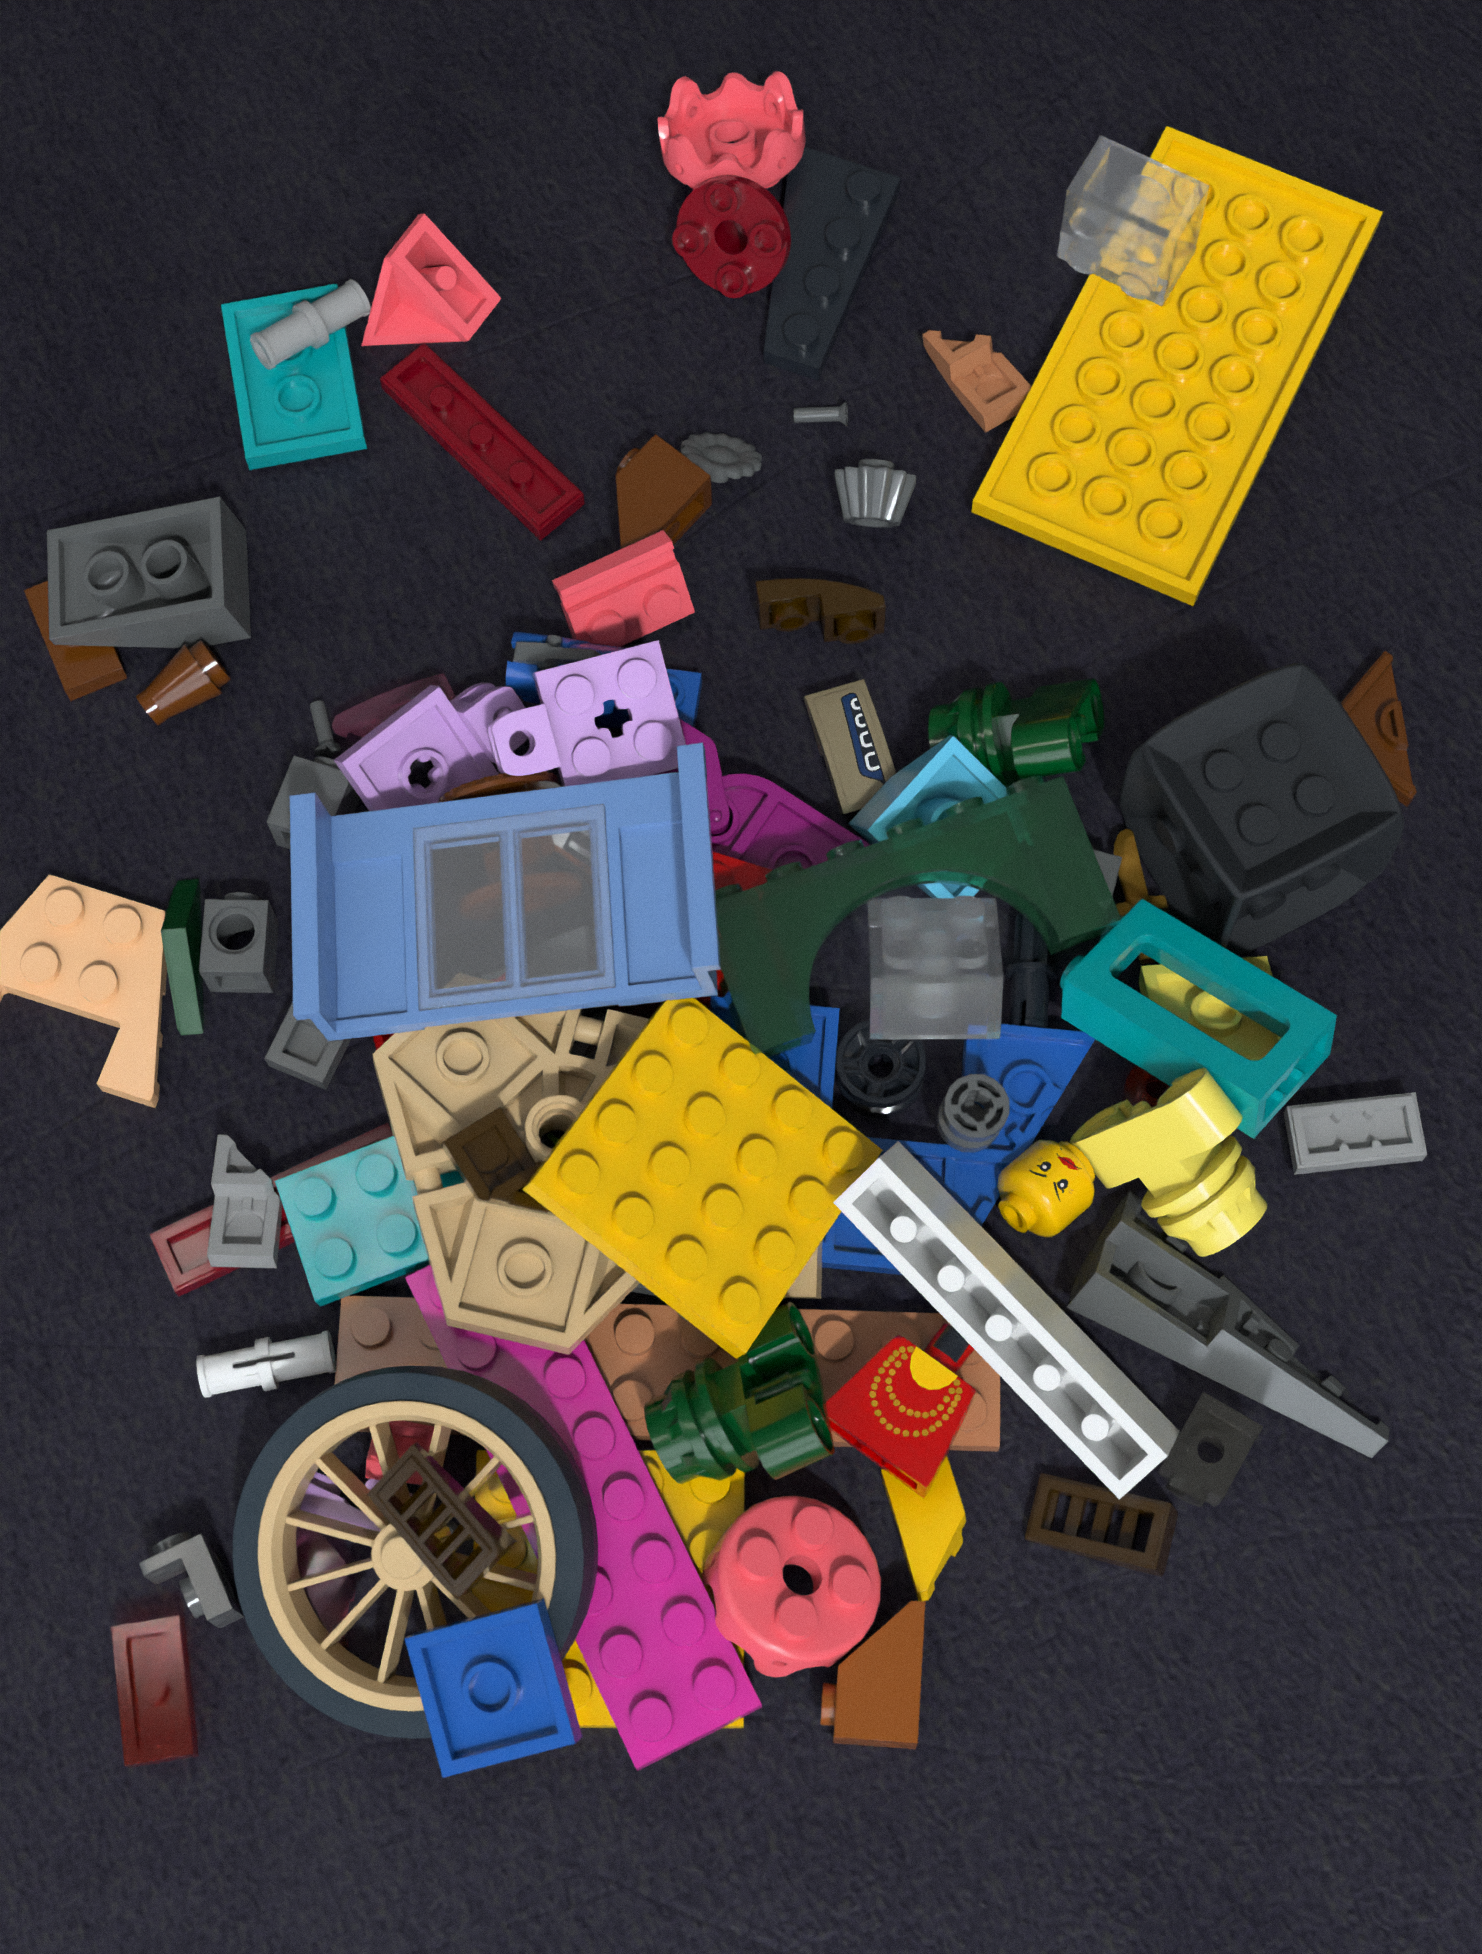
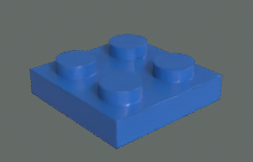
(493, 1688)

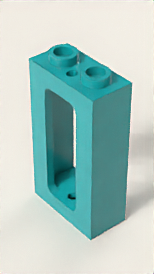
(1173, 1047)

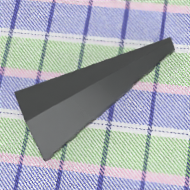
(1171, 1305)

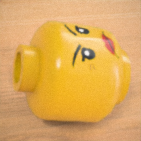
(1046, 1188)

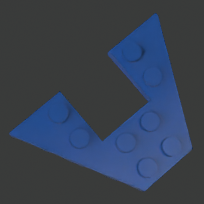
(1025, 1061)

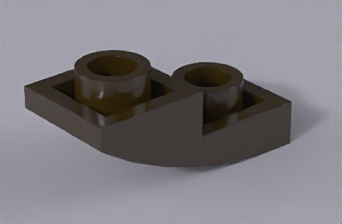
(843, 609)

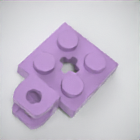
(564, 726)
(429, 729)

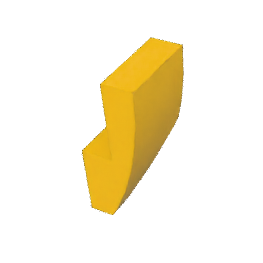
(927, 1526)

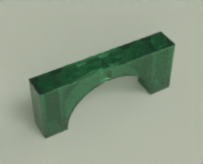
(1015, 848)

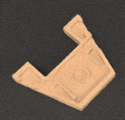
(95, 961)

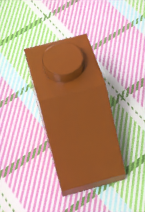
(880, 1686)

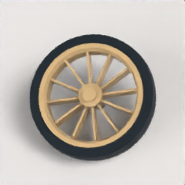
(270, 1512)

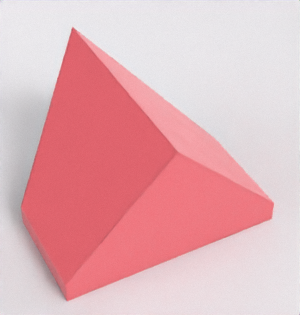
(427, 292)

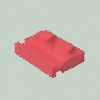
(625, 593)

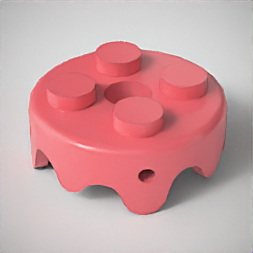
(756, 117)
(766, 1617)

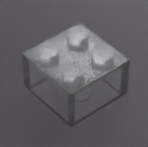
(1131, 221)
(934, 968)

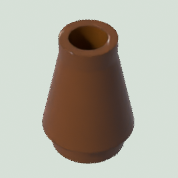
(184, 682)

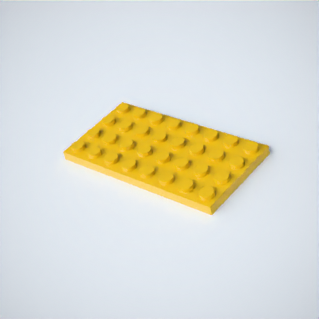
(1166, 412)

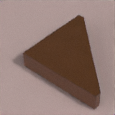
(1380, 720)

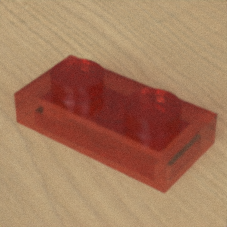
(154, 1691)

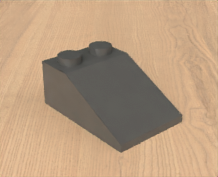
(150, 579)

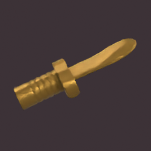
(1133, 880)

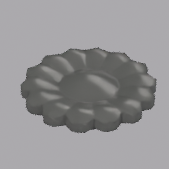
(722, 456)

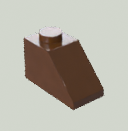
(659, 492)

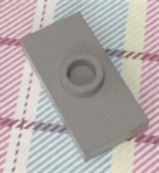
(1355, 1133)

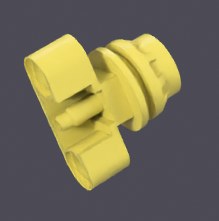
(1183, 1158)

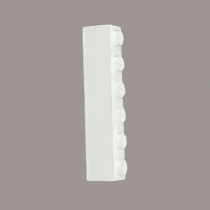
(1009, 1320)

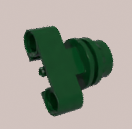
(1026, 734)
(749, 1411)

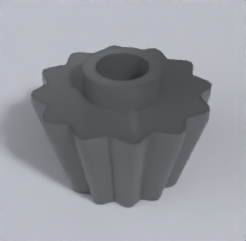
(874, 493)

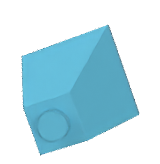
(926, 791)

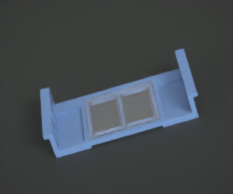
(504, 904)

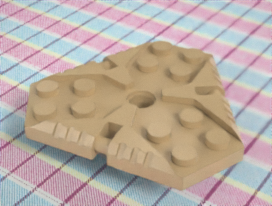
(491, 1263)

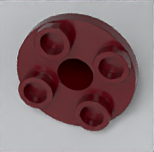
(733, 235)

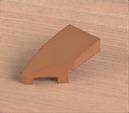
(979, 377)

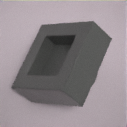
(305, 1052)

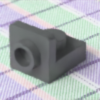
(207, 1584)

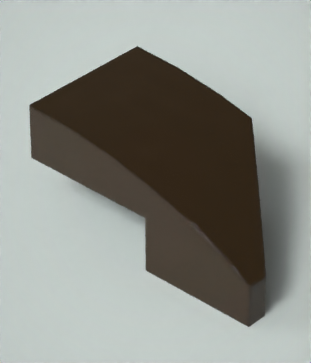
(494, 1162)

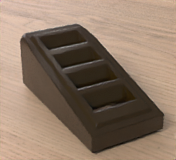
(475, 1521)
(1160, 1535)

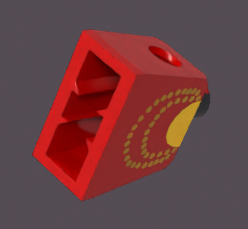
(906, 1406)

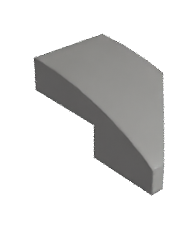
(244, 1212)

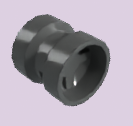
(969, 1125)

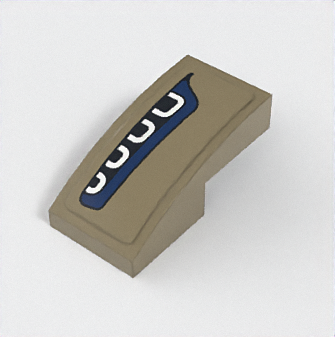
(851, 743)

